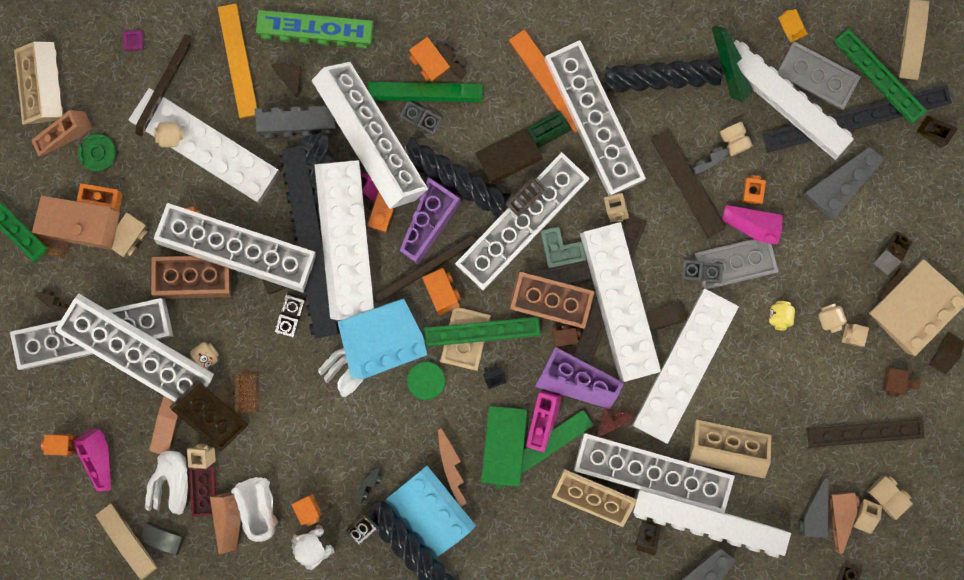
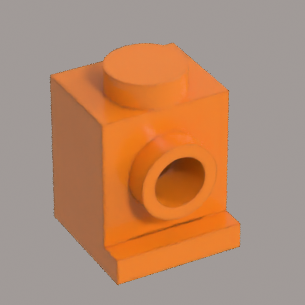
(757, 198)

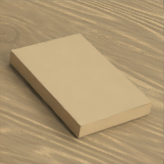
(466, 354)

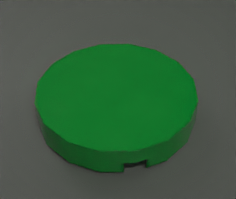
(100, 158)
(426, 380)

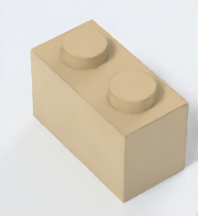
(128, 235)

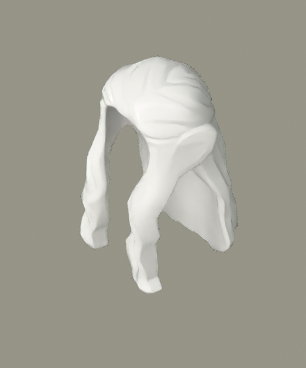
(346, 383)
(173, 468)
(256, 508)
(309, 549)

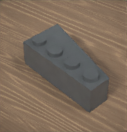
(294, 121)
(840, 186)
(711, 567)

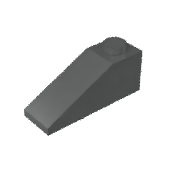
(815, 516)

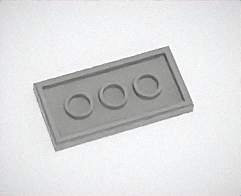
(818, 75)
(740, 261)

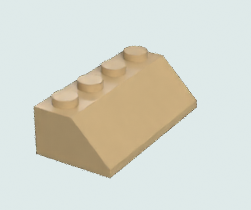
(38, 82)
(730, 449)
(593, 498)

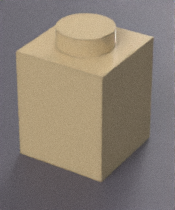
(867, 516)

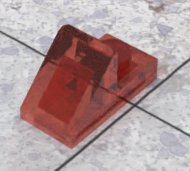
(607, 425)

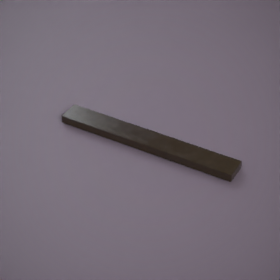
(595, 325)

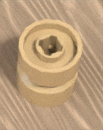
(736, 138)

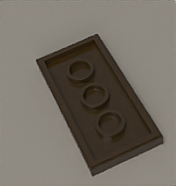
(208, 415)

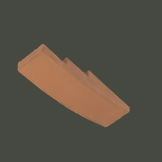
(449, 461)

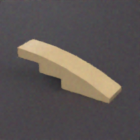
(914, 39)
(126, 541)

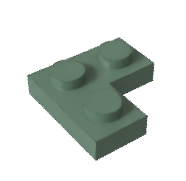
(560, 254)

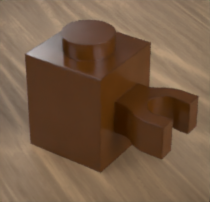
(897, 381)

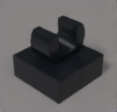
(494, 377)

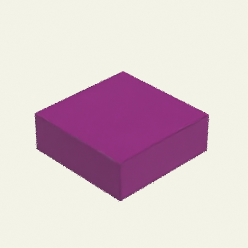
(132, 40)

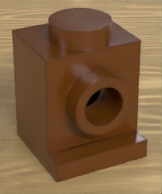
(565, 336)

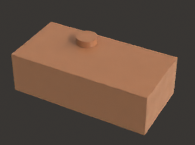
(76, 222)
(189, 278)
(551, 300)

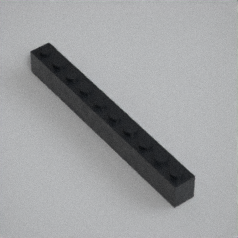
(309, 236)

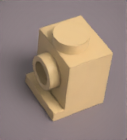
(616, 213)
(855, 335)
(201, 456)

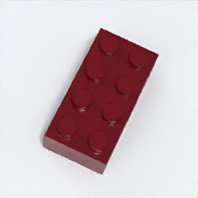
(201, 489)

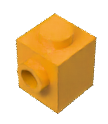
(792, 25)

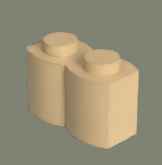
(890, 497)

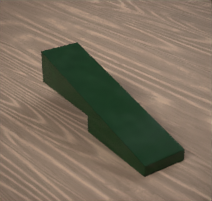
(729, 57)

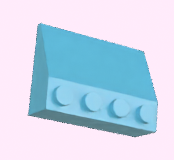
(381, 339)
(430, 512)

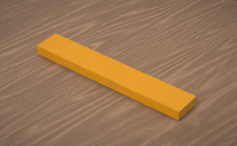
(238, 60)

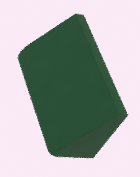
(548, 129)

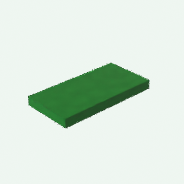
(504, 446)

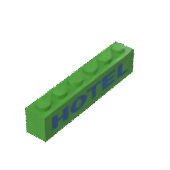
(314, 28)

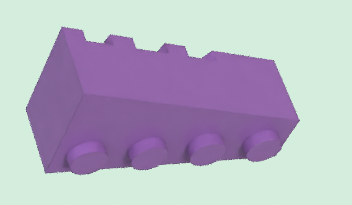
(429, 220)
(578, 380)

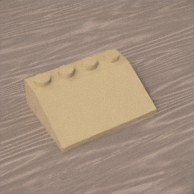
(918, 308)

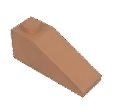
(61, 132)
(165, 427)
(843, 514)
(226, 521)

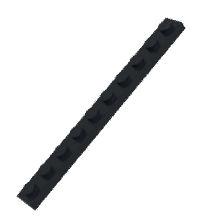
(857, 118)

